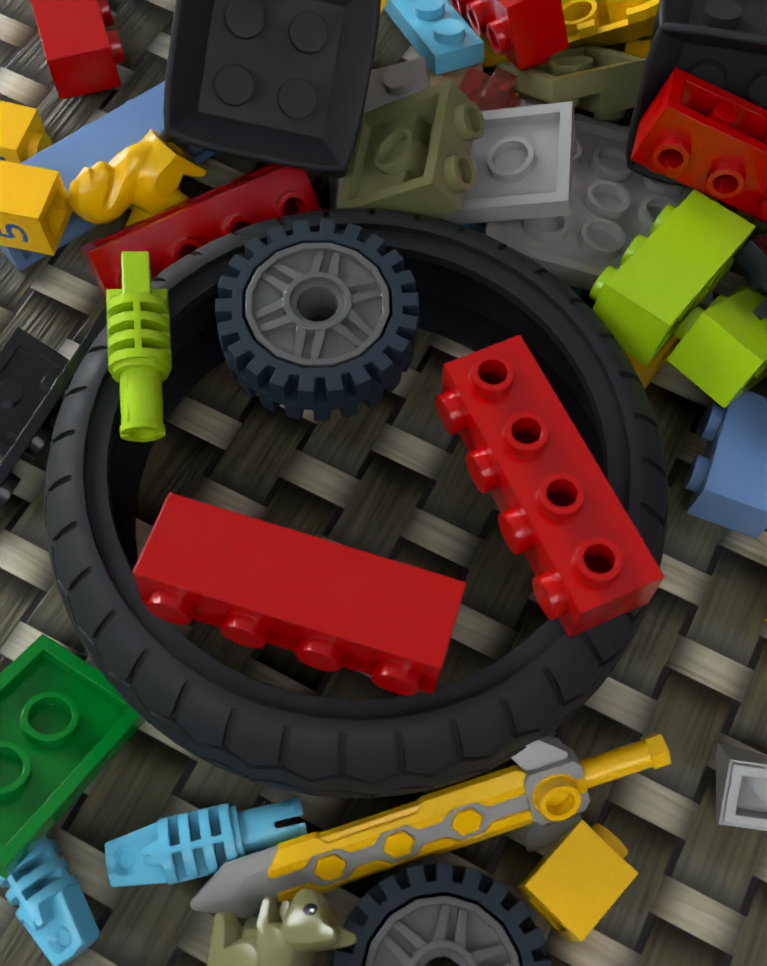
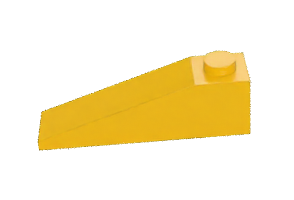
(597, 24)

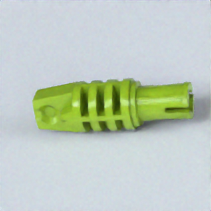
(139, 348)

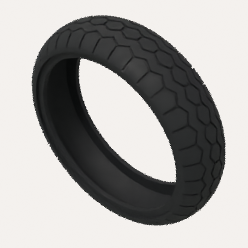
(338, 746)

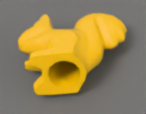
(138, 175)

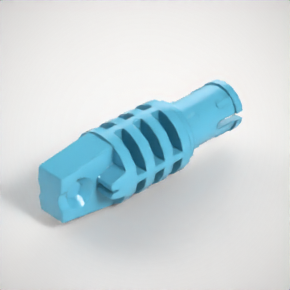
(198, 842)
(51, 903)

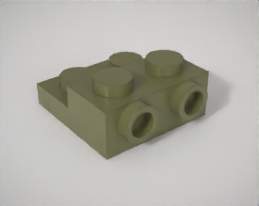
(587, 75)
(415, 154)

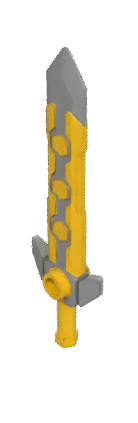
(540, 791)

